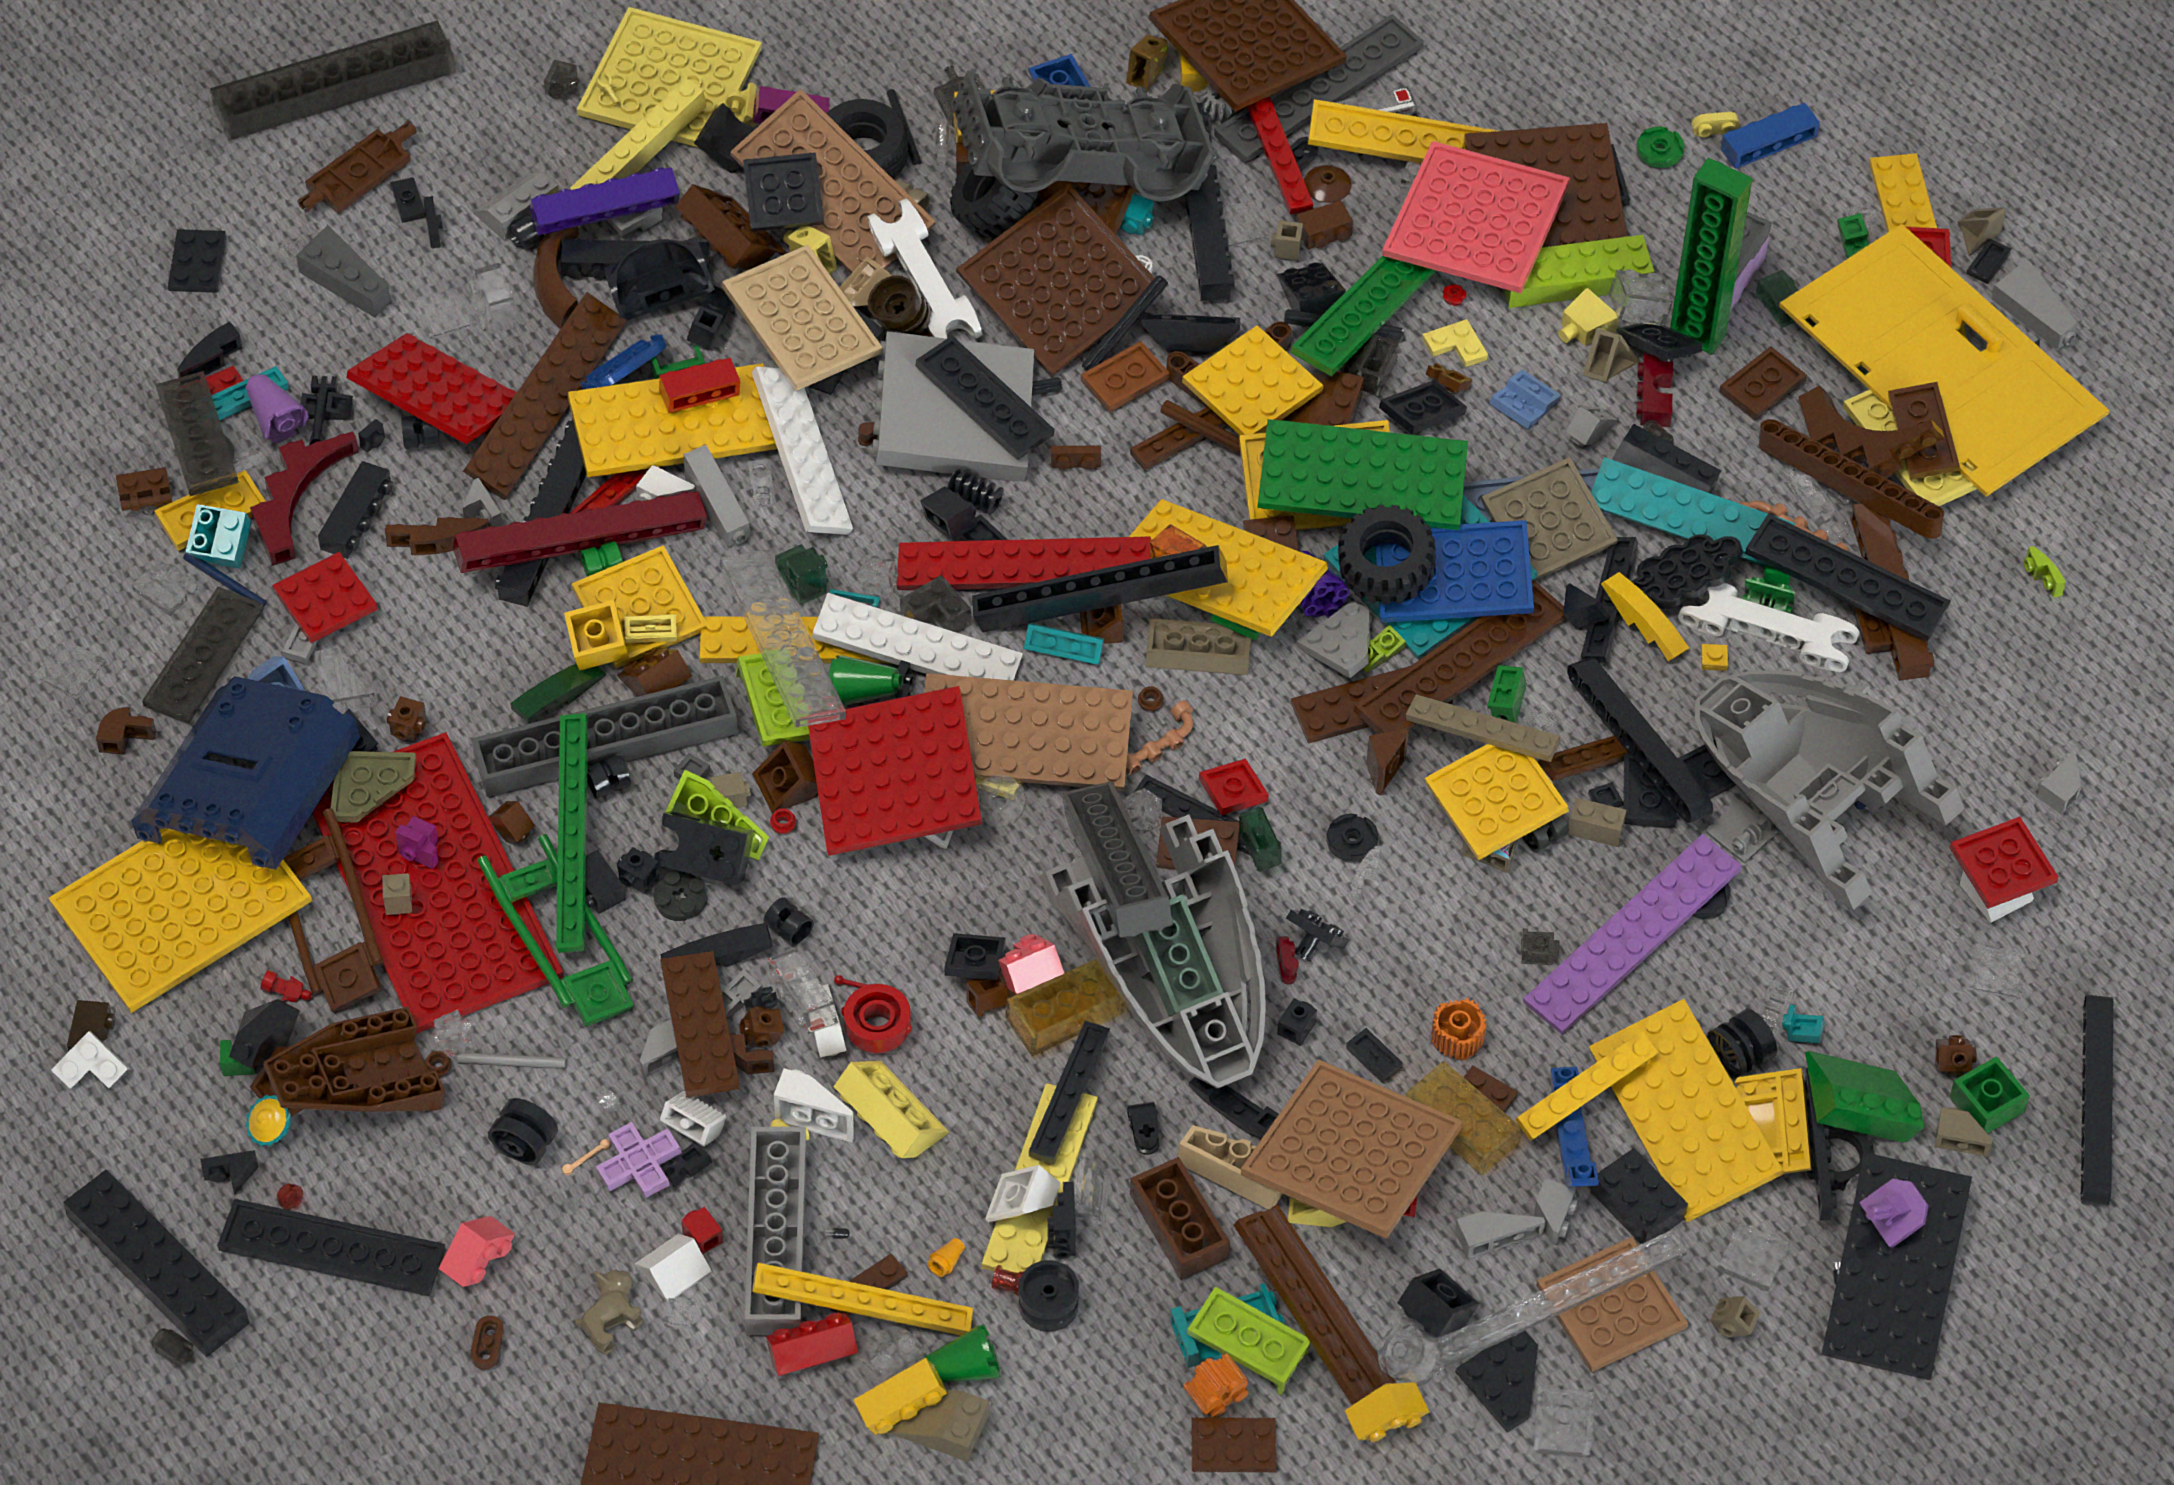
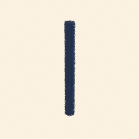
(223, 578)

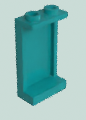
(1196, 1351)

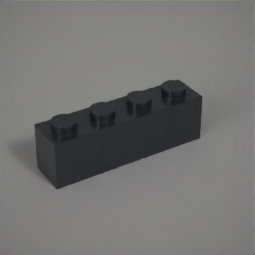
(355, 509)

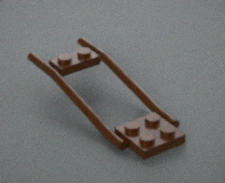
(350, 973)

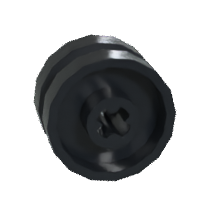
(523, 1131)
(1048, 1295)

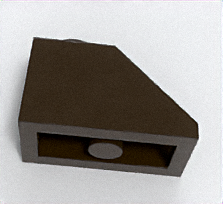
(91, 1017)

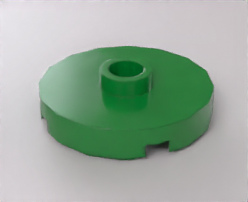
(1660, 137)

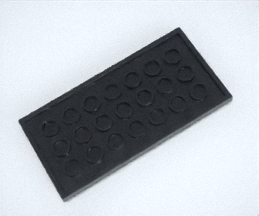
(1895, 1298)

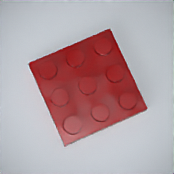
(324, 597)
(2003, 862)

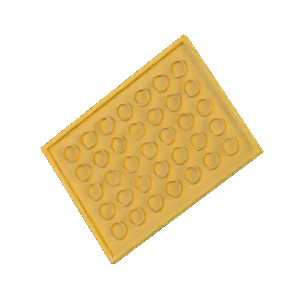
(173, 910)

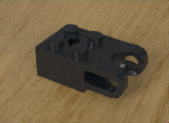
(699, 846)

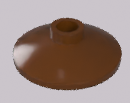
(1328, 190)

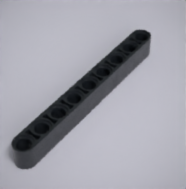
(1640, 740)
(2097, 1098)

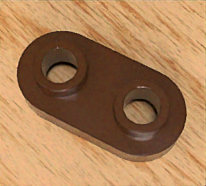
(485, 1343)

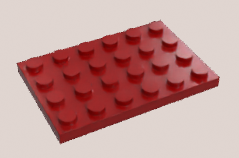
(433, 387)

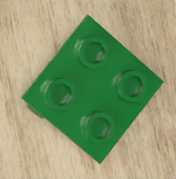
(1780, 593)

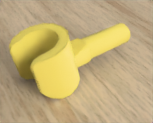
(608, 88)

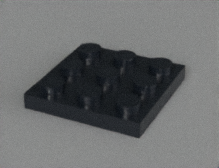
(783, 192)

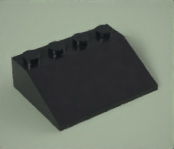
(1659, 457)

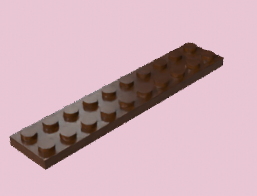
(544, 396)
(1460, 662)

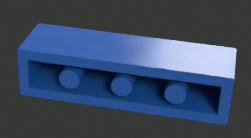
(1770, 135)

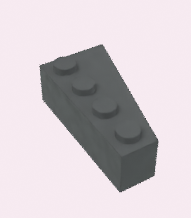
(343, 272)

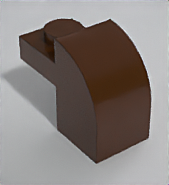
(120, 726)

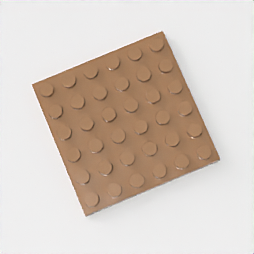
(1352, 1148)

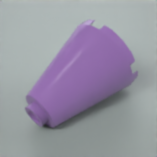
(275, 409)

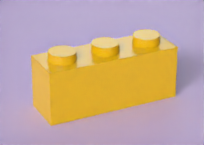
(900, 1397)

